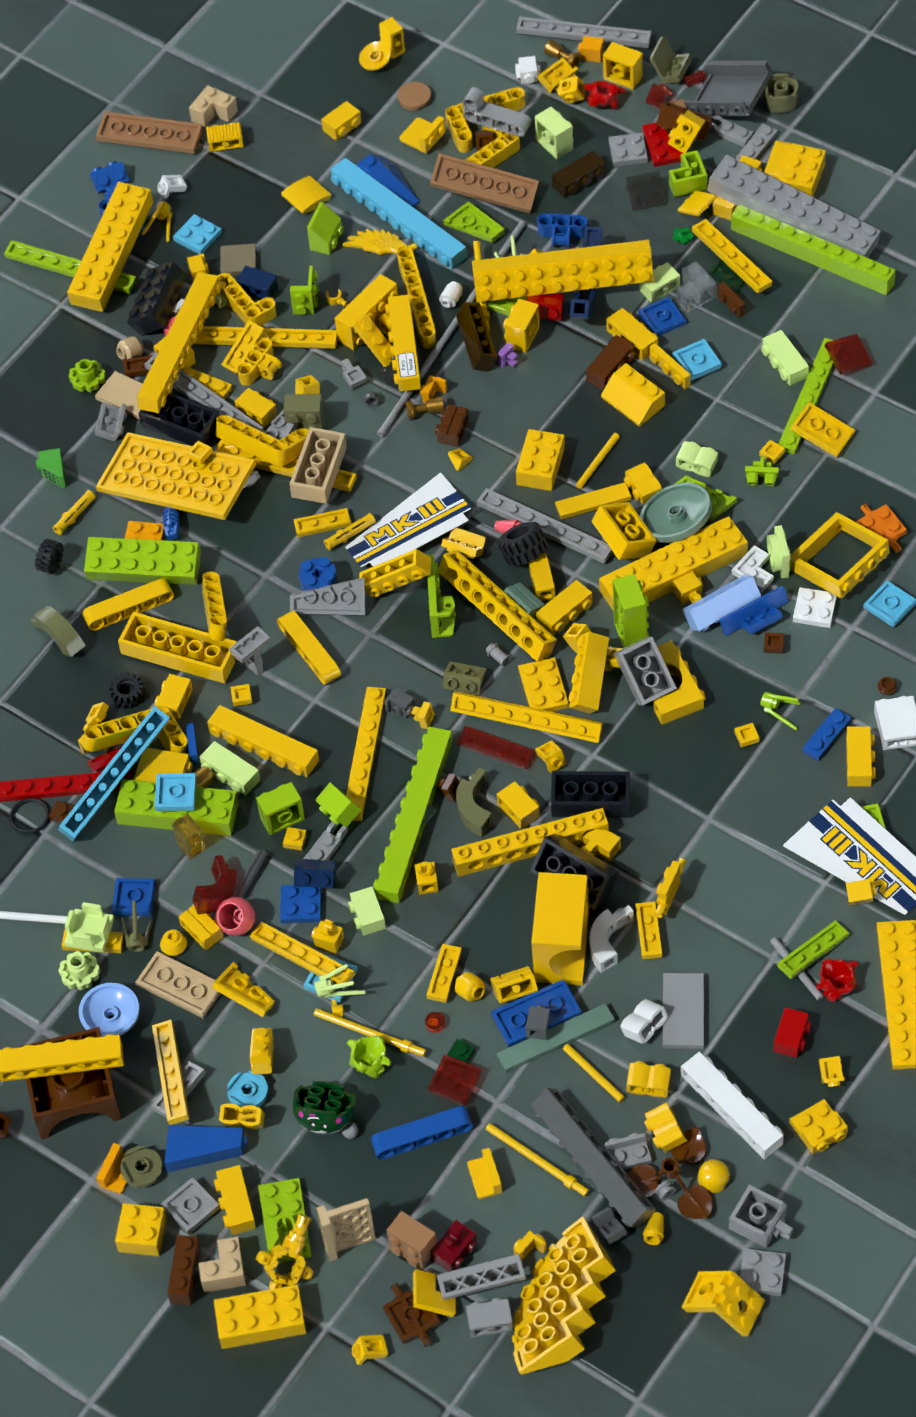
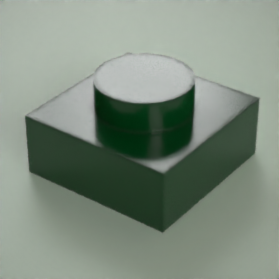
(461, 1051)

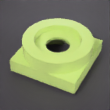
(779, 552)

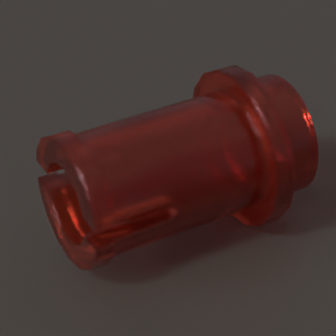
(694, 78)

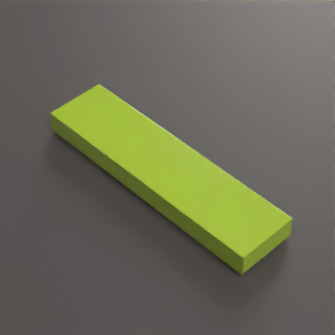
(813, 949)

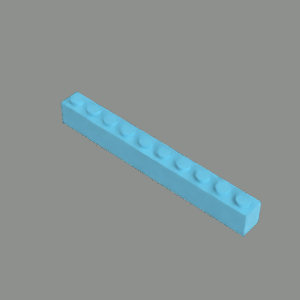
(398, 214)

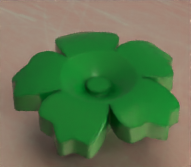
(683, 235)

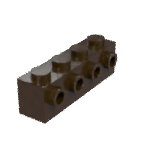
(476, 336)

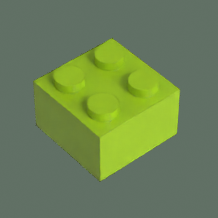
(280, 808)

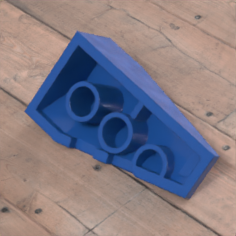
(389, 176)

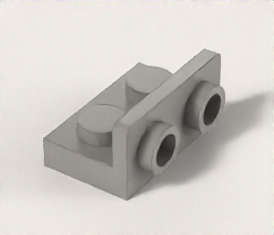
(629, 1150)

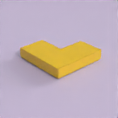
(427, 1297)

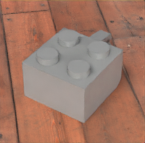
(760, 1217)

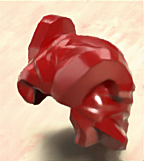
(603, 94)
(837, 978)

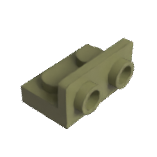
(463, 678)

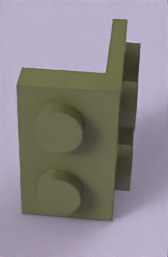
(667, 64)

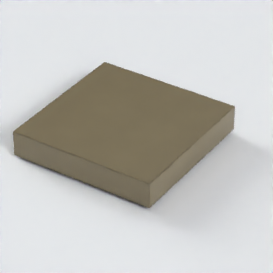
(236, 257)

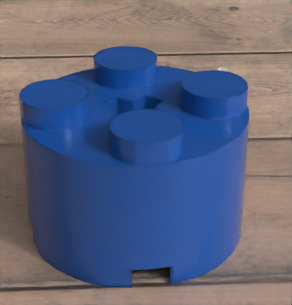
(317, 573)

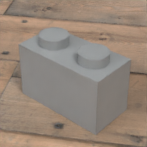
(489, 1317)

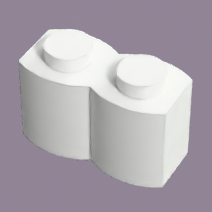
(644, 1021)

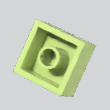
(554, 132)

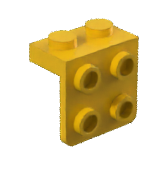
(423, 134)

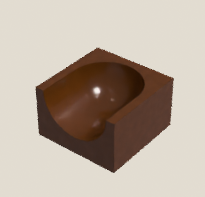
(71, 1094)

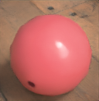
(235, 916)

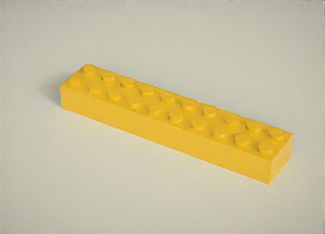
(562, 271)

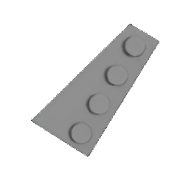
(334, 599)

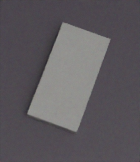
(685, 1010)

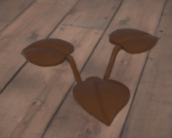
(695, 1202)

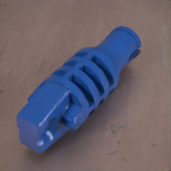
(171, 523)

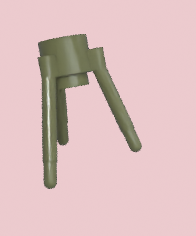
(136, 941)

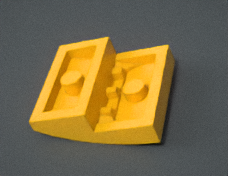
(306, 194)

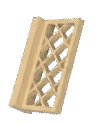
(332, 1231)

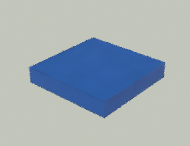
(662, 316)
(133, 889)

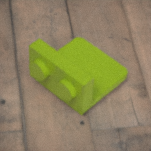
(303, 297)

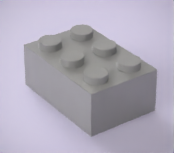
(645, 670)

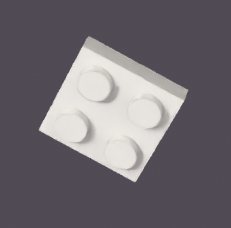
(814, 607)

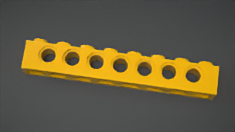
(497, 605)
(524, 843)

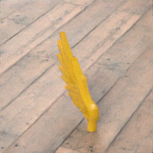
(377, 242)

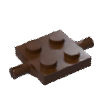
(408, 1320)

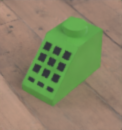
(51, 466)

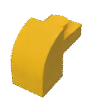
(601, 843)

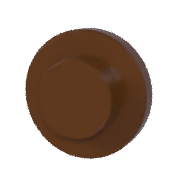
(887, 686)

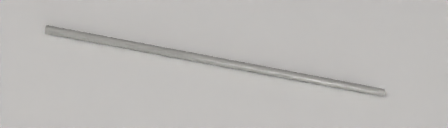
(442, 342)

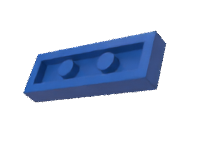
(826, 734)

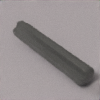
(250, 874)

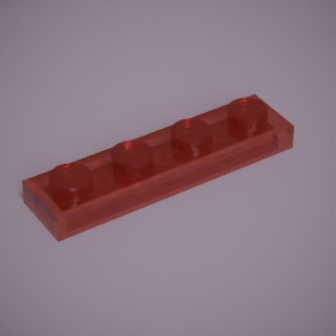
(496, 747)

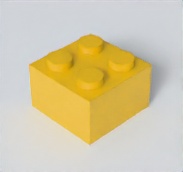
(622, 66)
(522, 325)
(141, 1229)

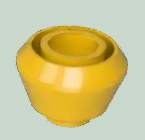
(173, 943)

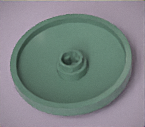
(677, 512)

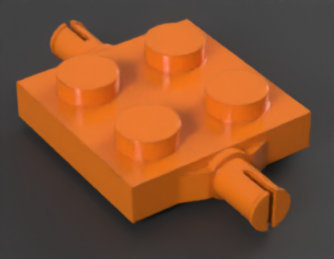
(883, 523)

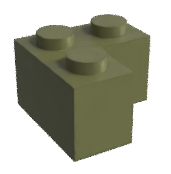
(304, 409)

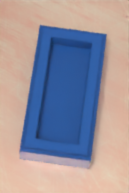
(193, 752)

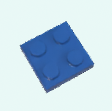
(300, 904)

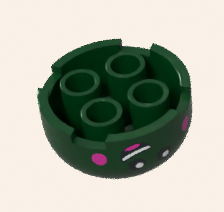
(323, 1107)

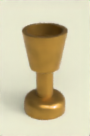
(555, 50)
(432, 405)

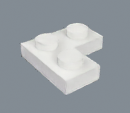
(751, 565)

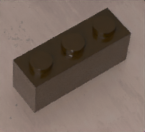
(579, 174)

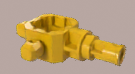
(292, 1247)

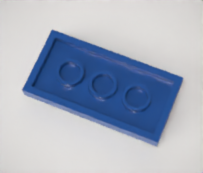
(512, 1017)

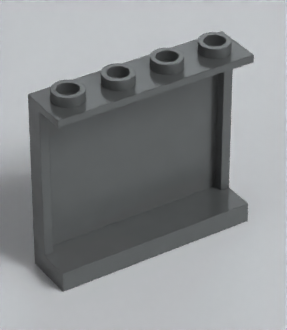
(731, 88)

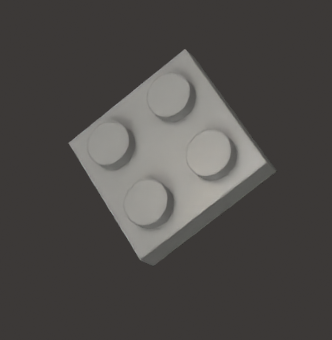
(628, 149)
(190, 1205)
(763, 1271)

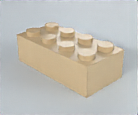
(318, 465)

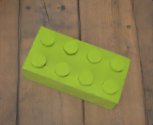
(630, 610)

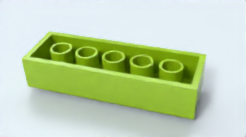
(142, 560)
(213, 810)

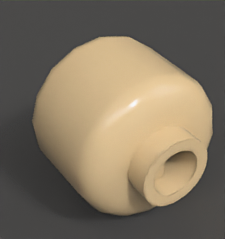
(129, 348)

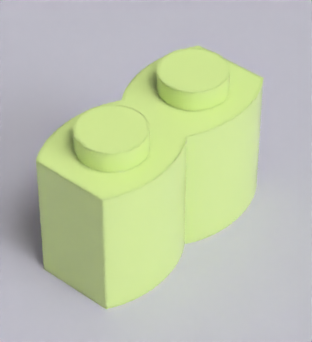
(697, 458)

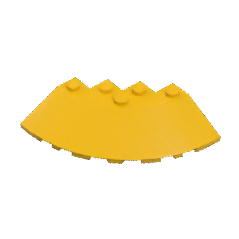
(559, 1300)

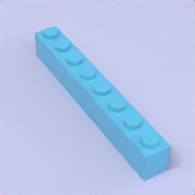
(113, 773)

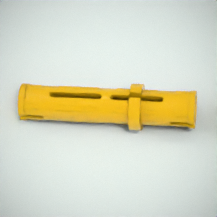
(61, 526)
(351, 530)

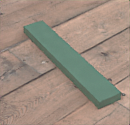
(556, 1038)

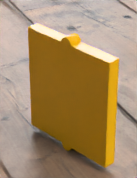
(696, 203)

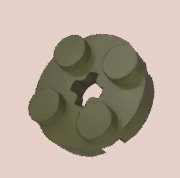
(146, 1157)

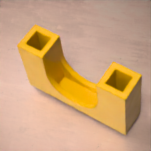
(687, 697)

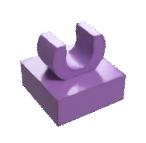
(507, 356)

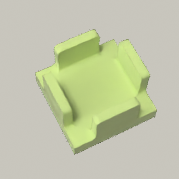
(88, 928)

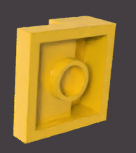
(819, 1126)

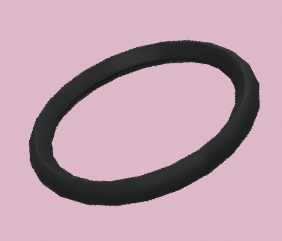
(22, 802)

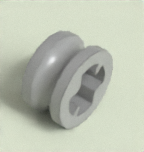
(665, 1190)

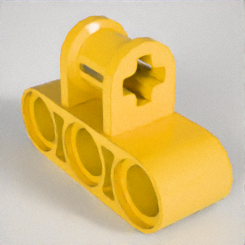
(258, 362)

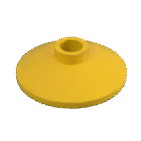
(375, 56)

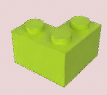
(690, 176)

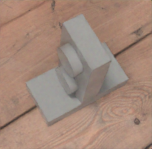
(249, 649)

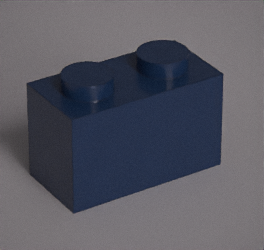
(257, 282)
(315, 873)

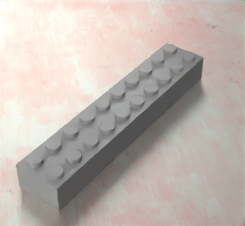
(773, 198)

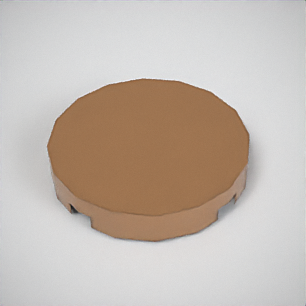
(414, 96)

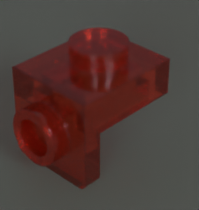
(657, 95)

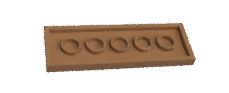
(149, 132)
(484, 183)

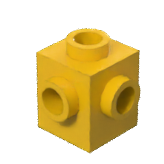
(571, 89)

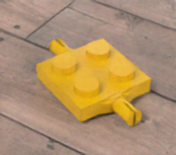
(669, 887)

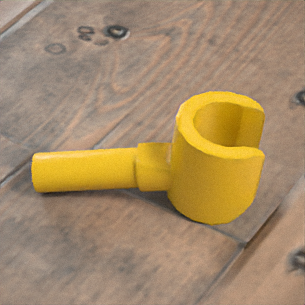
(337, 1009)

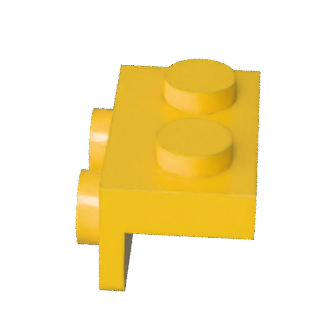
(556, 72)
(465, 542)

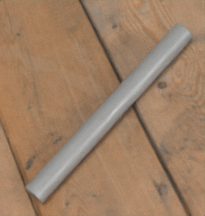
(802, 976)

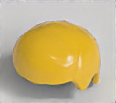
(713, 1175)

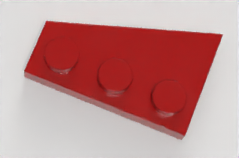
(657, 143)

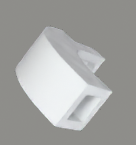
(603, 927)

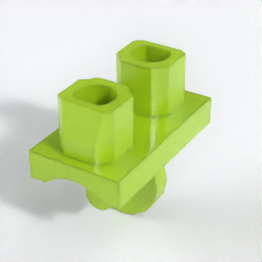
(761, 469)

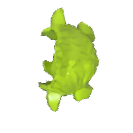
(368, 1055)

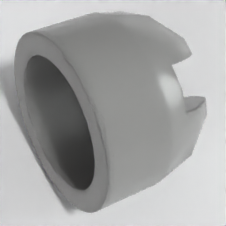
(350, 1130)

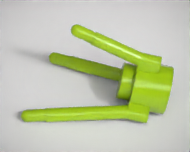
(772, 701)

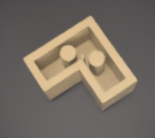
(212, 104)
(226, 1271)

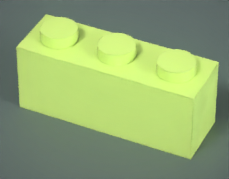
(785, 358)
(230, 768)

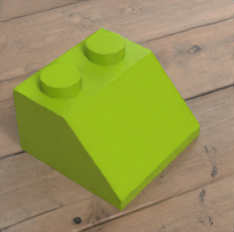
(324, 229)

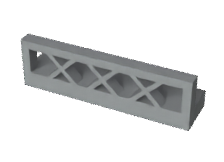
(479, 1274)

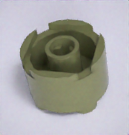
(781, 93)

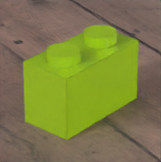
(338, 805)

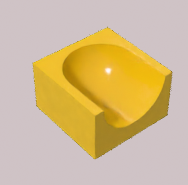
(560, 928)

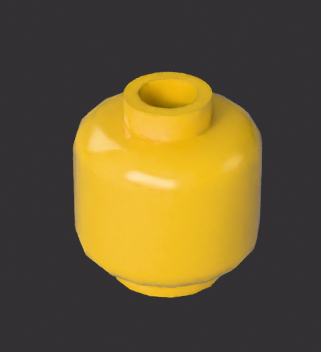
(469, 987)

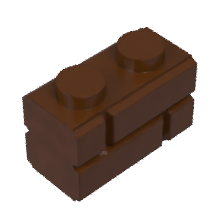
(452, 425)

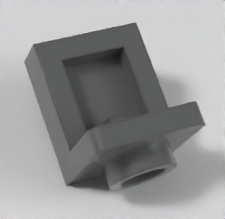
(608, 1226)

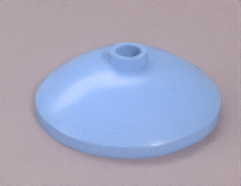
(106, 1001)

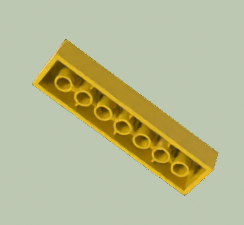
(110, 247)
(701, 553)

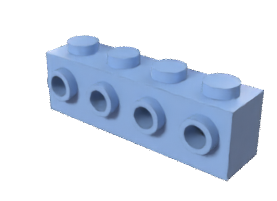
(721, 603)

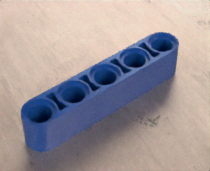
(421, 1132)

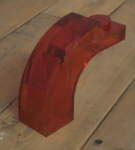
(209, 897)

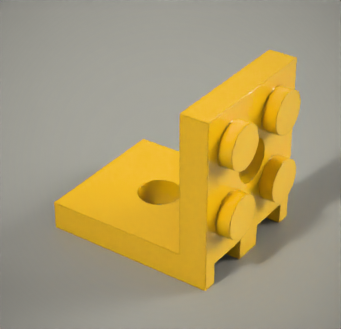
(721, 1294)

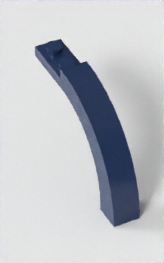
(584, 302)

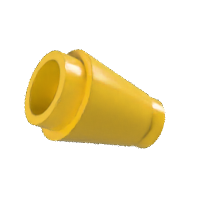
(654, 1230)

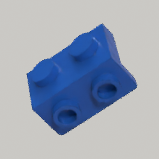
(108, 176)

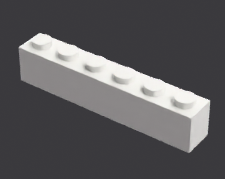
(732, 1105)

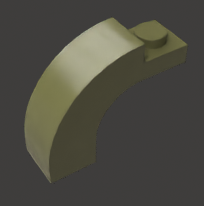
(59, 630)
(472, 815)

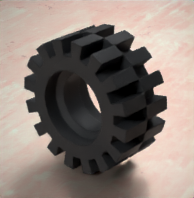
(49, 556)
(127, 699)

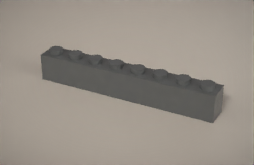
(593, 1158)

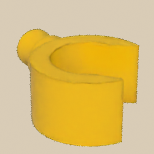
(337, 300)

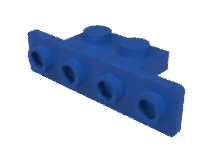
(756, 613)

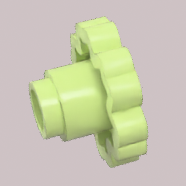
(79, 970)

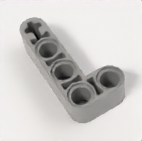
(494, 116)

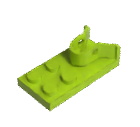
(439, 606)
(280, 1210)

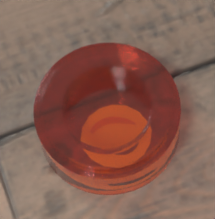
(435, 1022)

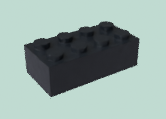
(156, 298)
(182, 420)
(590, 790)
(563, 857)

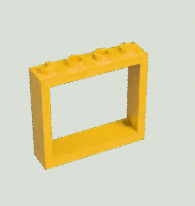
(824, 535)

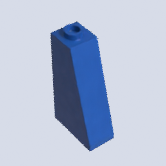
(202, 1145)

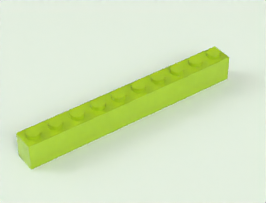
(813, 249)
(409, 823)

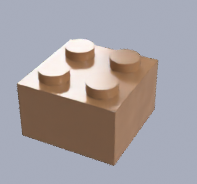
(411, 1240)

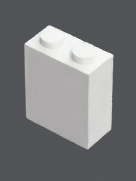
(896, 722)

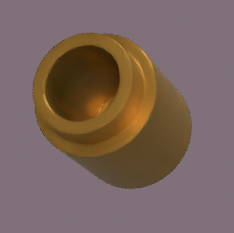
(204, 777)

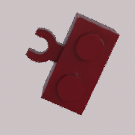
(454, 1246)

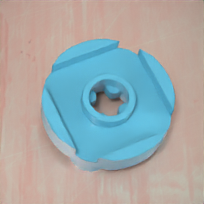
(245, 1081)

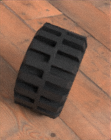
(522, 543)

